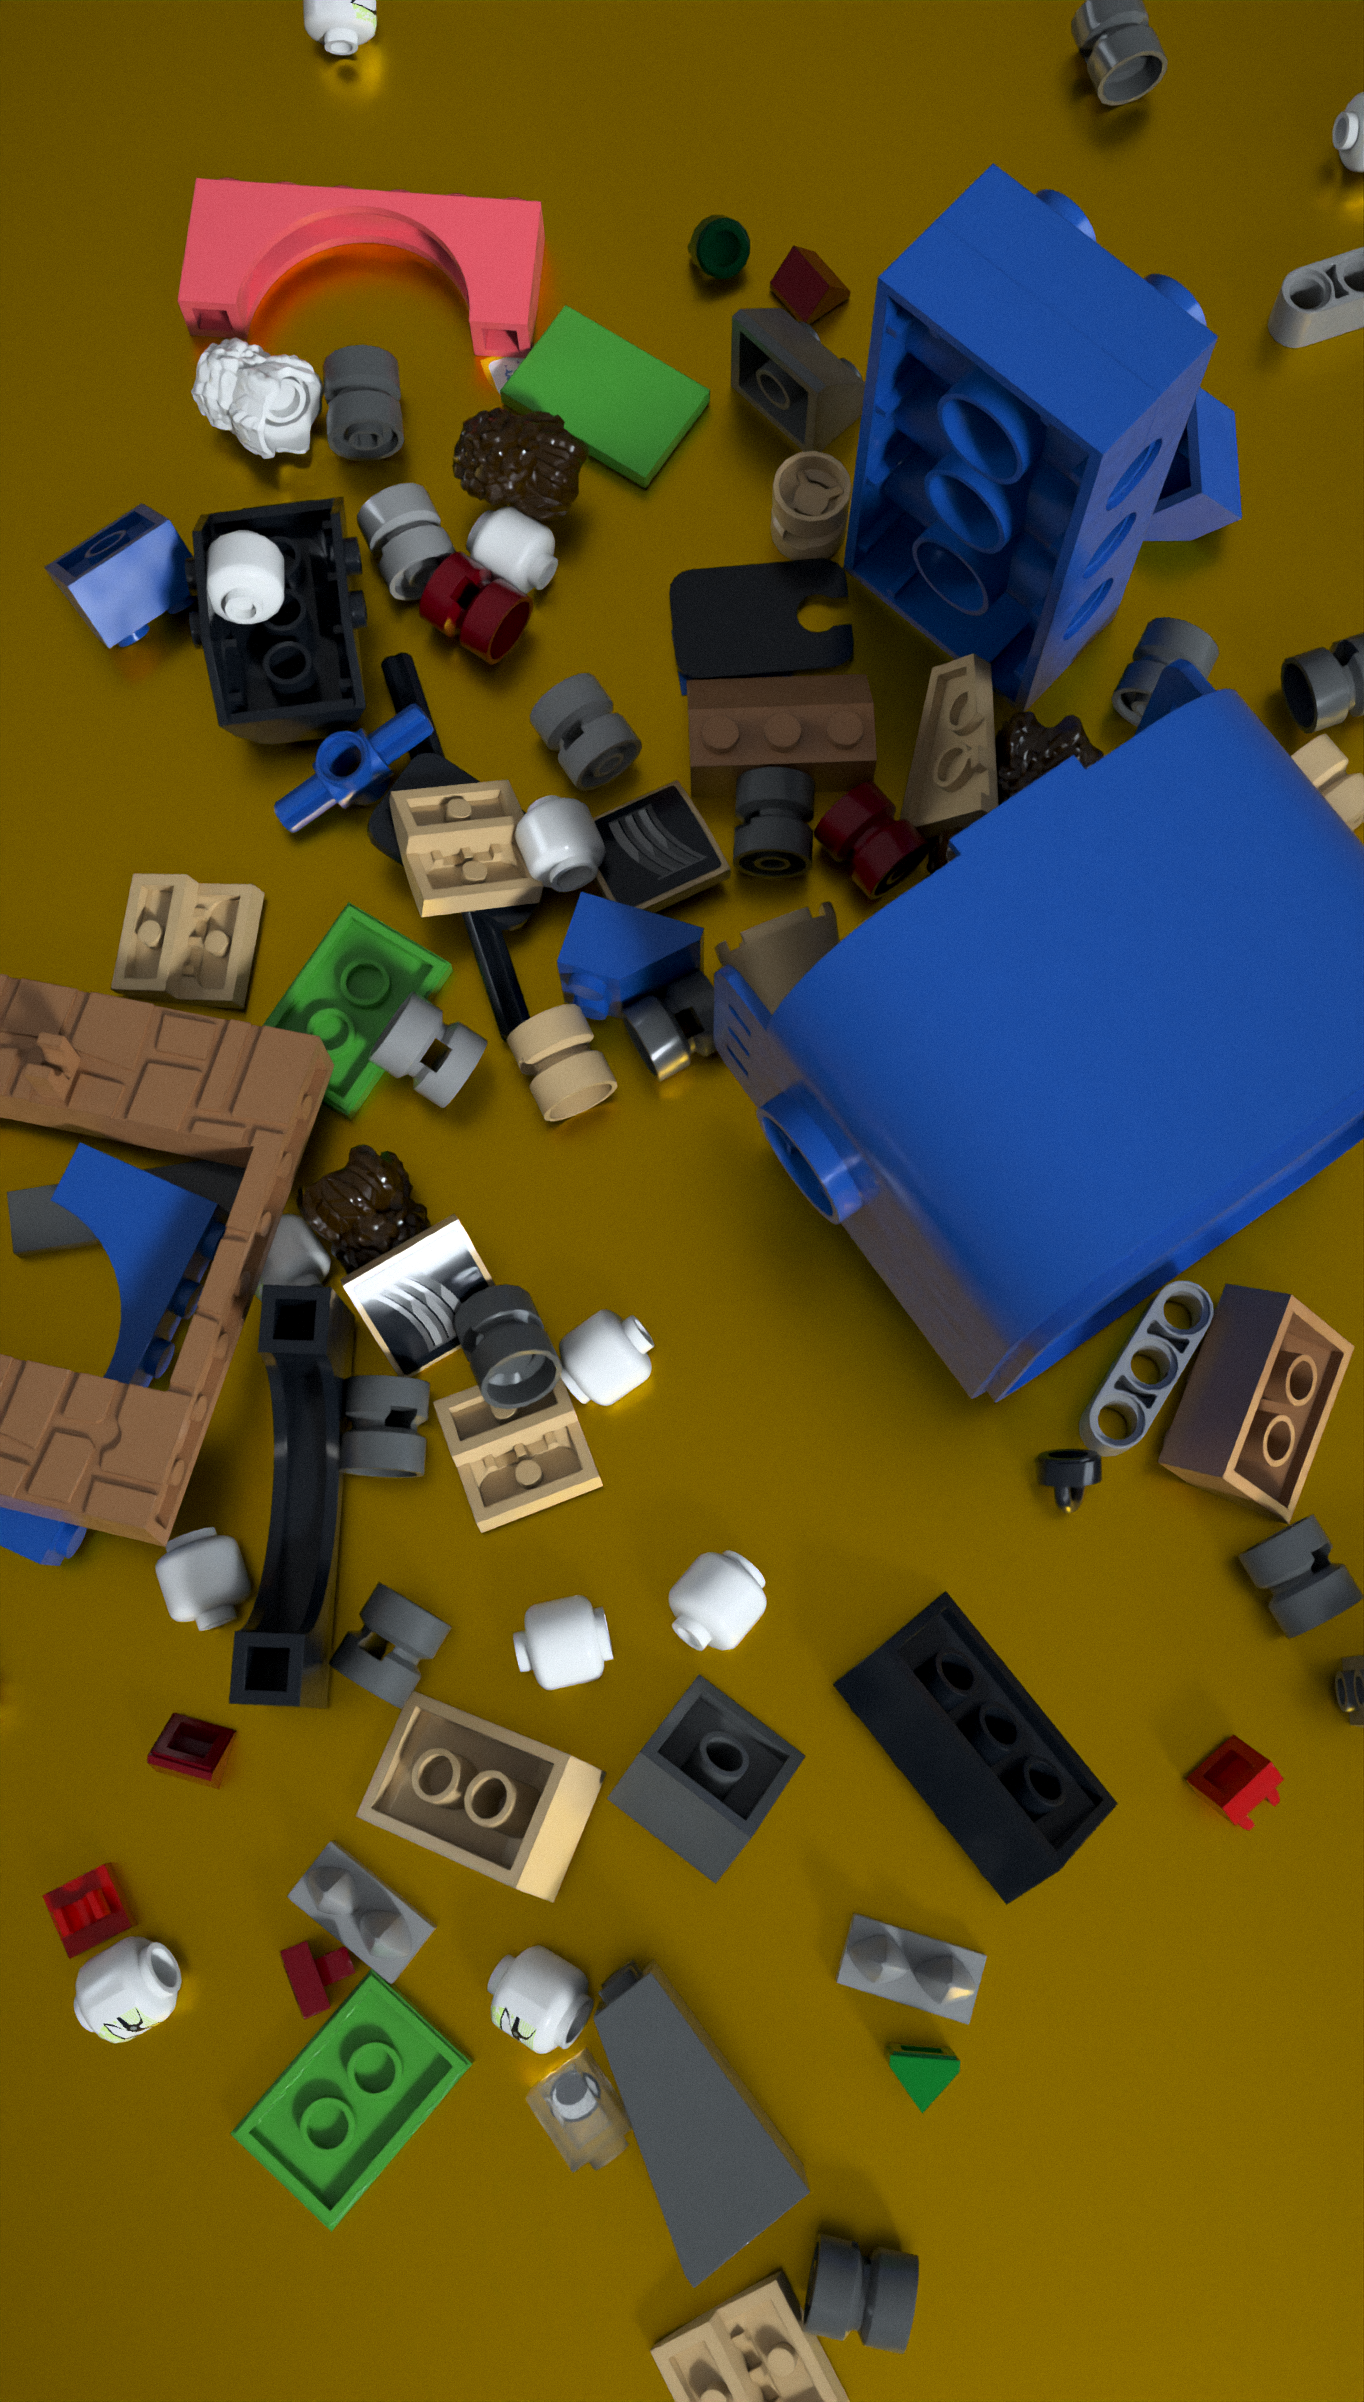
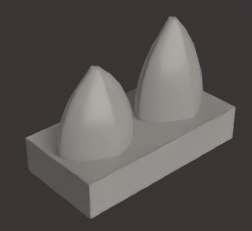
(362, 1911)
(911, 1968)

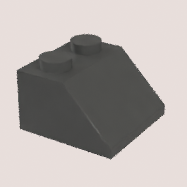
(793, 377)
(706, 1778)

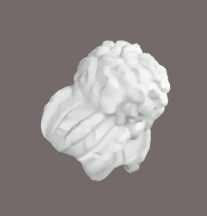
(258, 396)

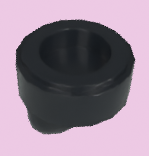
(1069, 1474)

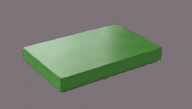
(608, 394)
(351, 994)
(352, 2098)

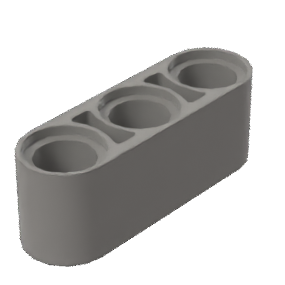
(1320, 301)
(1167, 1347)

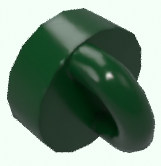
(719, 246)

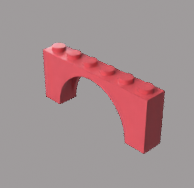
(256, 231)

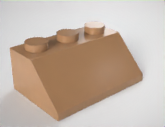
(788, 722)
(1257, 1401)

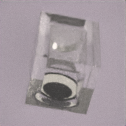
(581, 2112)

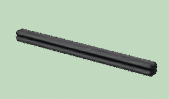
(486, 940)

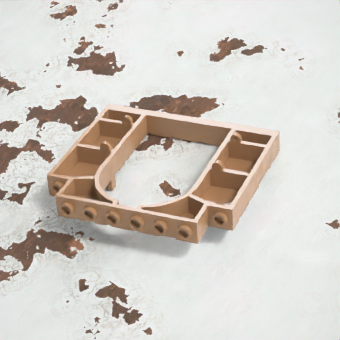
(178, 1085)

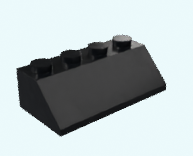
(977, 1748)

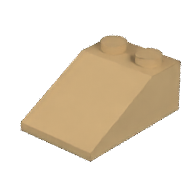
(482, 1795)

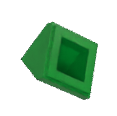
(922, 2070)

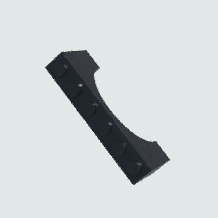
(288, 1636)

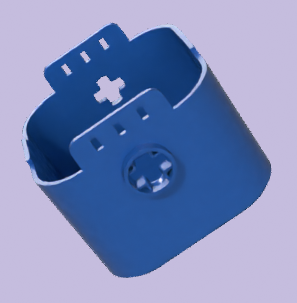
(1078, 1038)

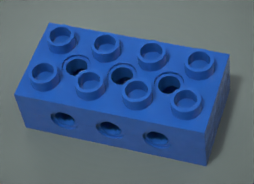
(1016, 430)

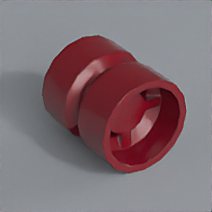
(469, 604)
(868, 836)

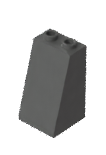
(700, 2130)

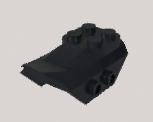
(303, 665)

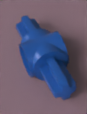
(339, 753)

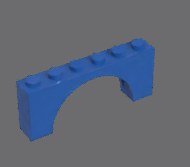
(159, 1251)

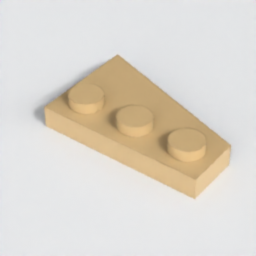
(955, 750)

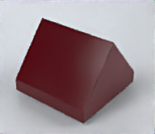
(807, 285)
(192, 1750)

